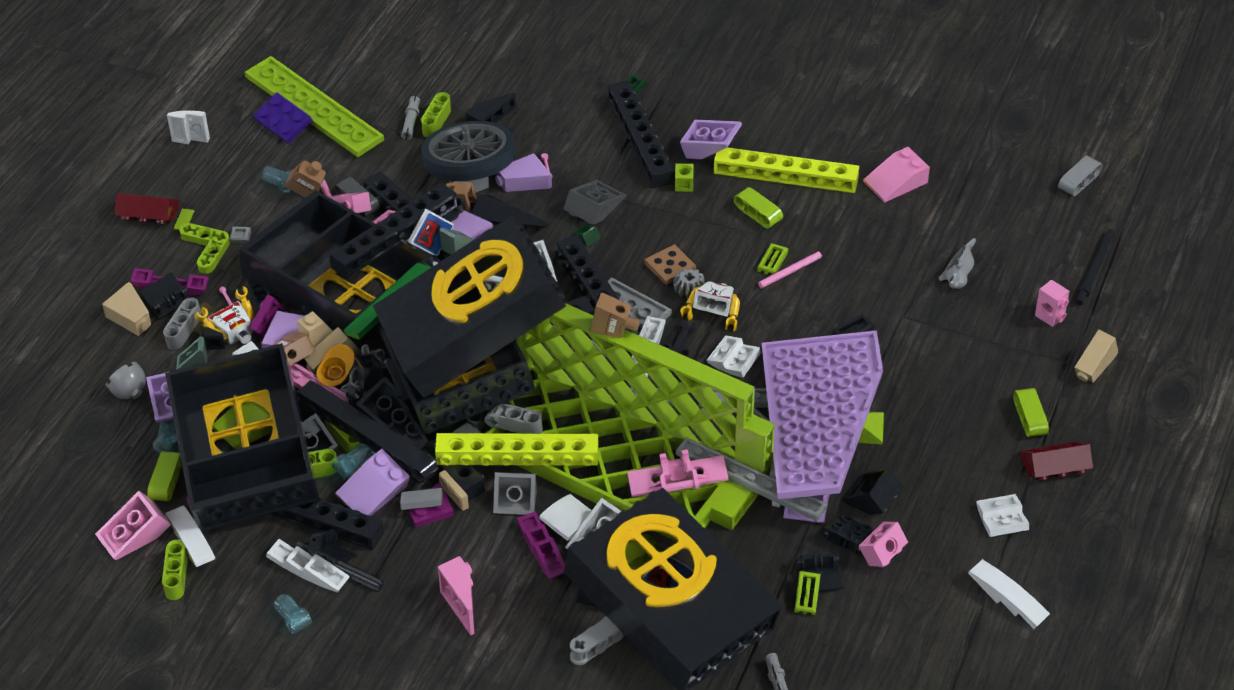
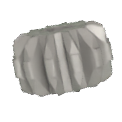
(686, 281)

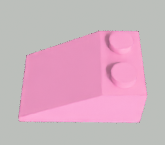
(898, 175)
(133, 526)
(457, 590)

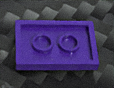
(282, 118)

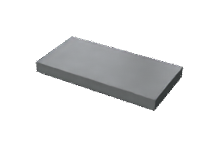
(640, 304)

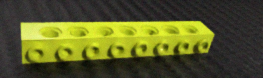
(786, 169)
(516, 449)

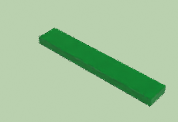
(369, 318)

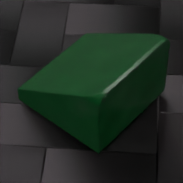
(588, 235)

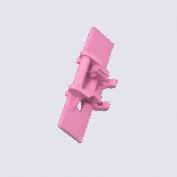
(678, 474)

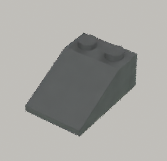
(593, 201)

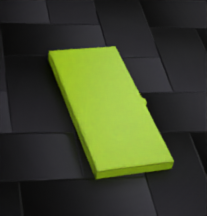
(184, 217)

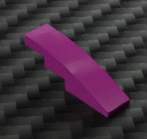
(541, 545)

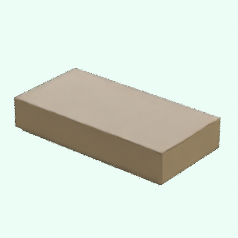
(453, 490)

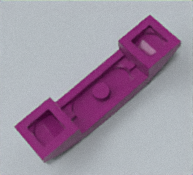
(195, 284)

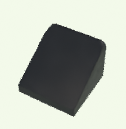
(213, 339)

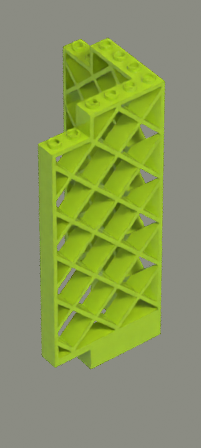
(748, 433)

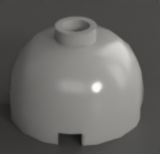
(127, 382)

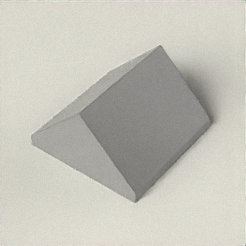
(514, 493)

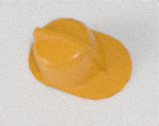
(336, 365)

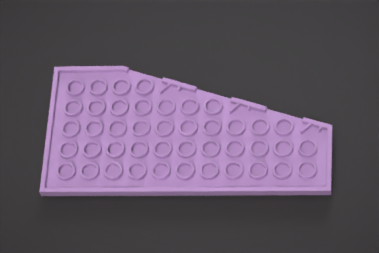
(819, 407)

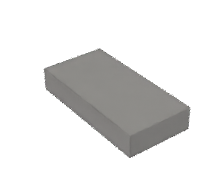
(421, 498)

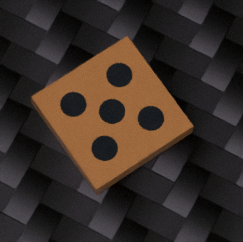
(668, 262)

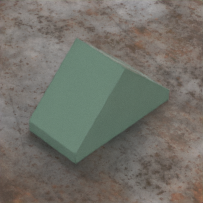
(453, 240)
(192, 355)

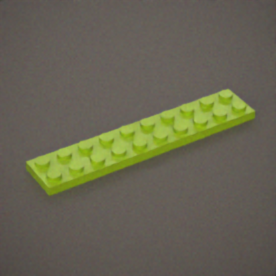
(325, 112)

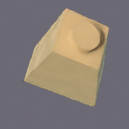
(127, 310)
(314, 328)
(334, 338)
(1096, 356)

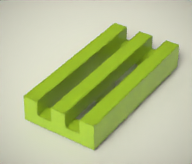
(768, 269)
(805, 609)

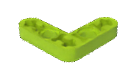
(217, 240)

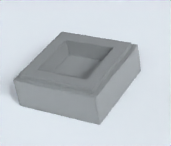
(240, 235)

